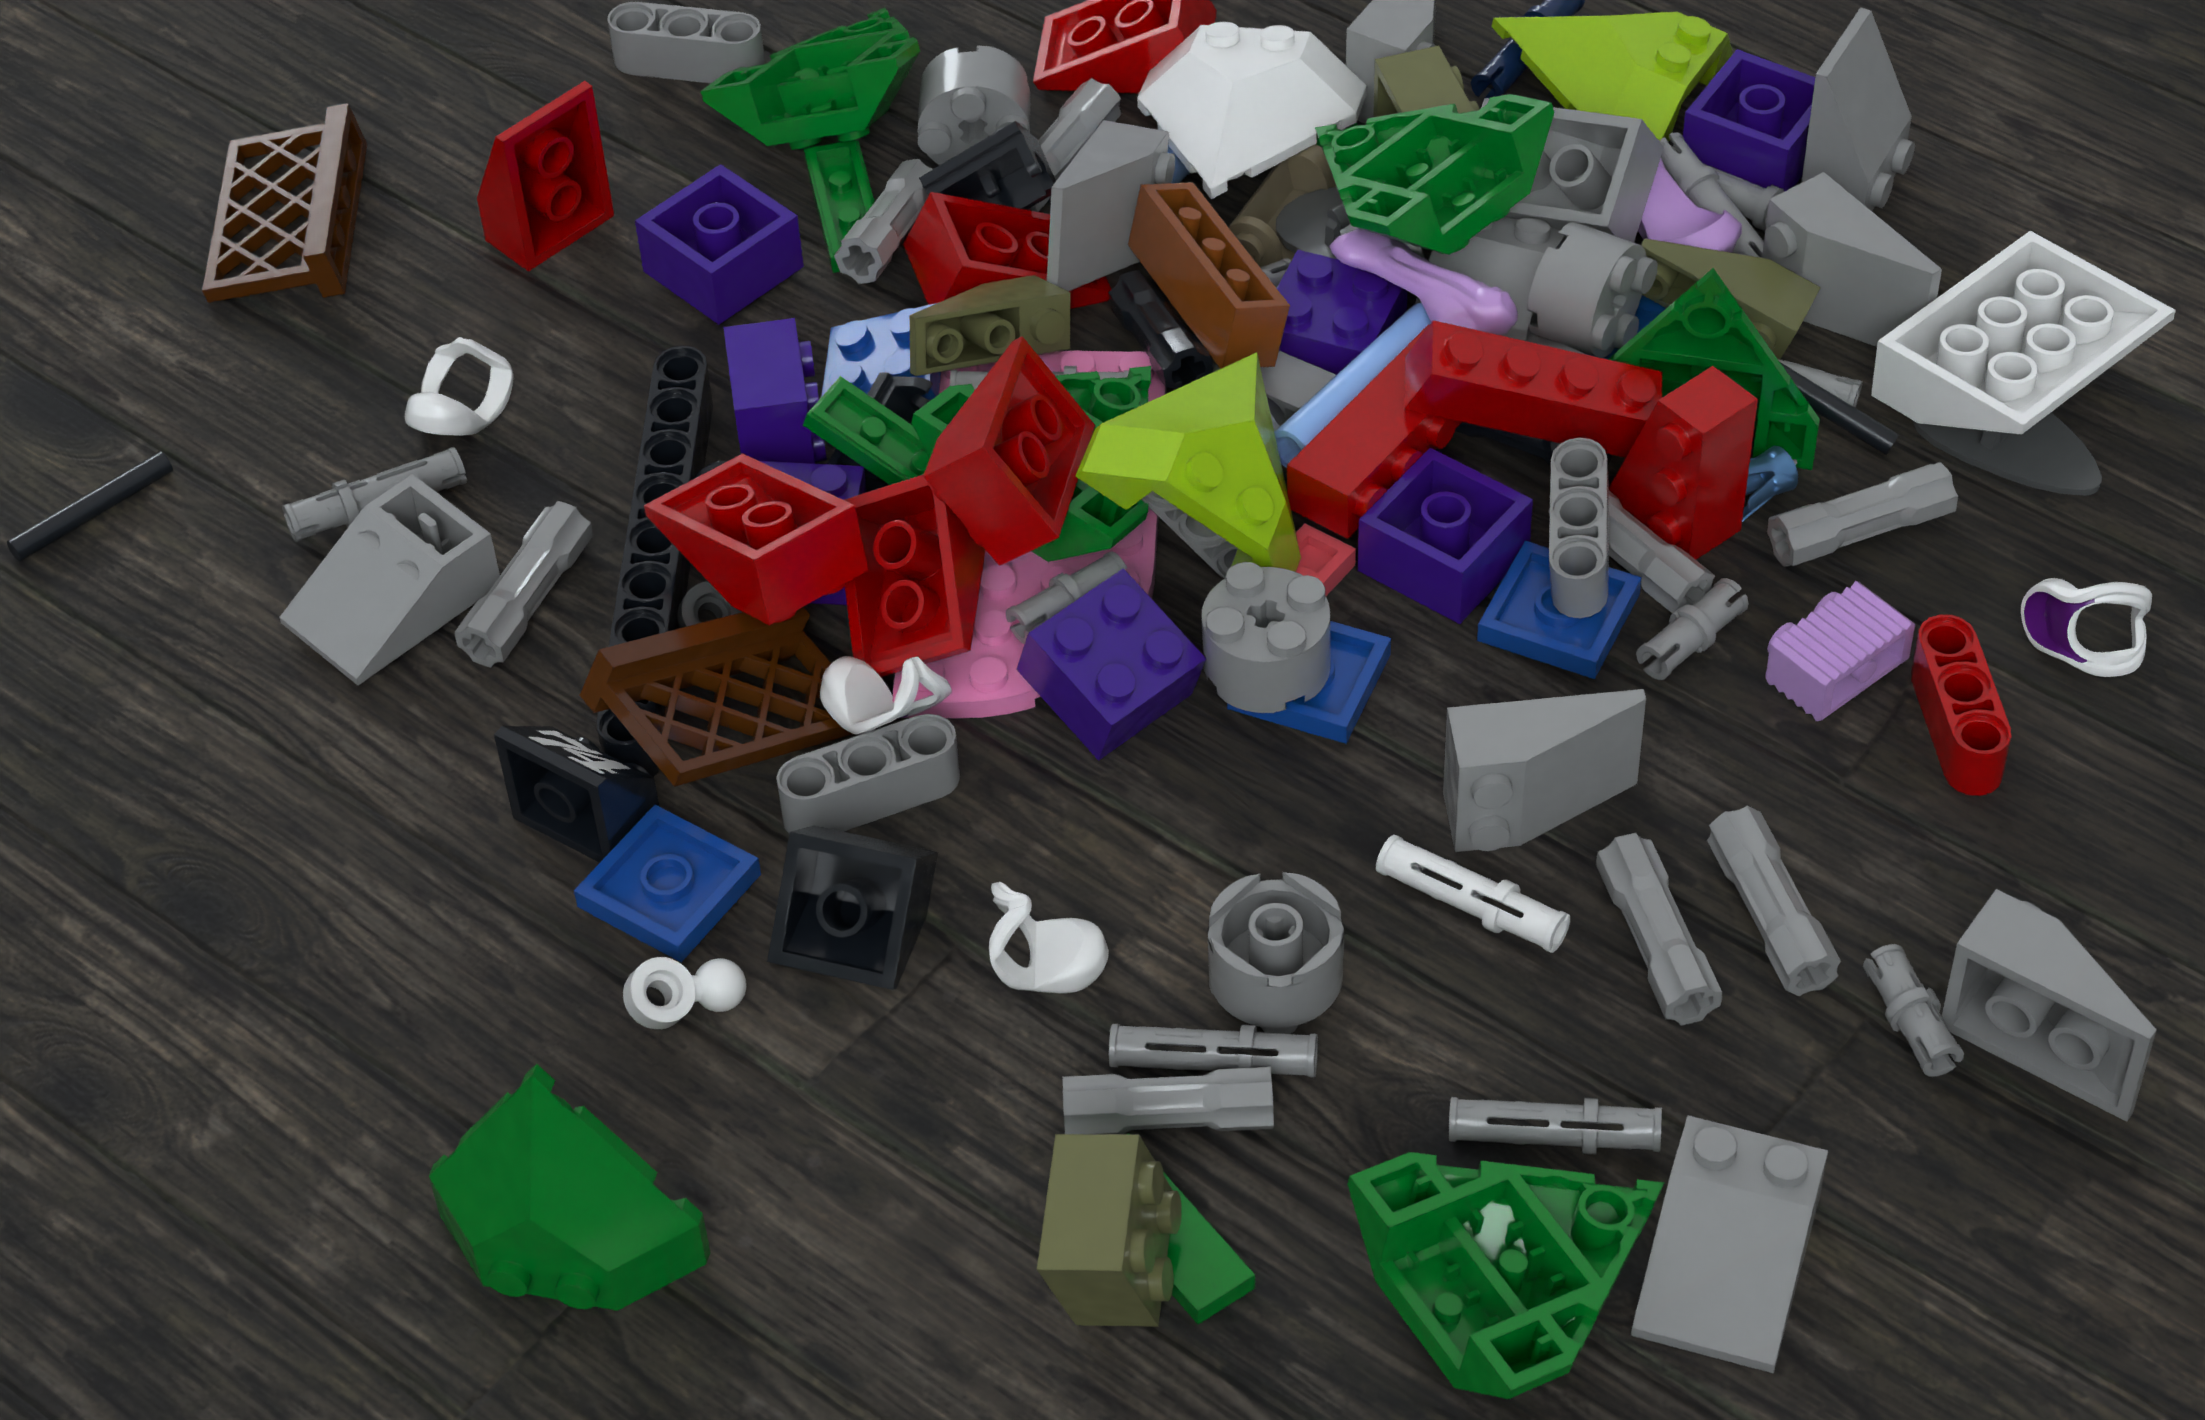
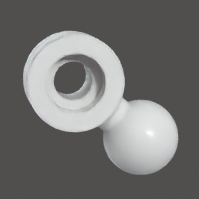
(716, 986)

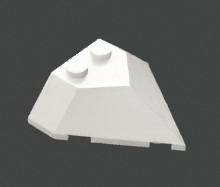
(1247, 98)

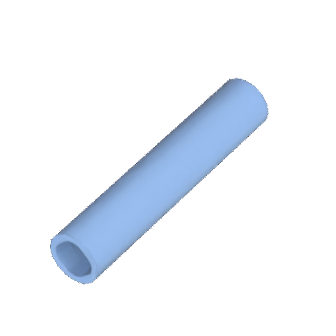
(1347, 384)

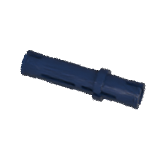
(1506, 64)

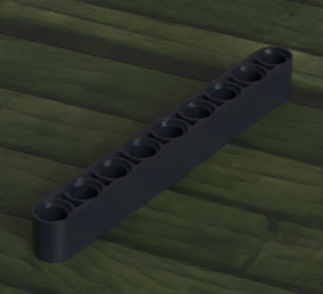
(652, 568)

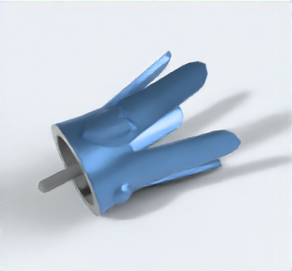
(1769, 476)

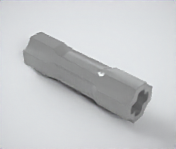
(1075, 125)
(876, 236)
(1826, 526)
(1665, 569)
(503, 613)
(1791, 935)
(1675, 966)
(1217, 1100)

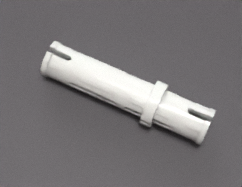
(1539, 924)

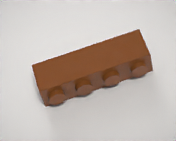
(1207, 274)

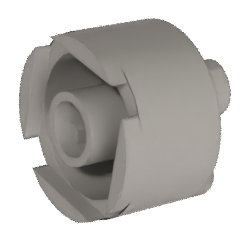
(969, 99)
(1590, 290)
(1266, 637)
(1275, 951)

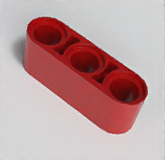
(1960, 705)

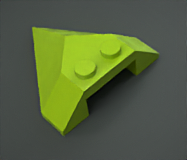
(1621, 62)
(1209, 456)

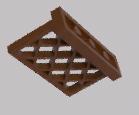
(327, 204)
(705, 658)

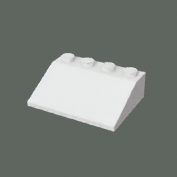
(2013, 340)

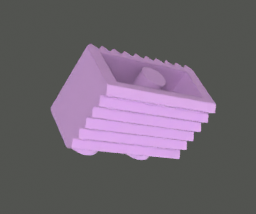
(1838, 650)

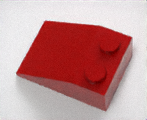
(1114, 41)
(546, 180)
(977, 242)
(1012, 456)
(762, 537)
(918, 582)

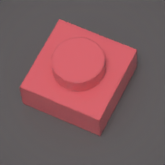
(1324, 556)

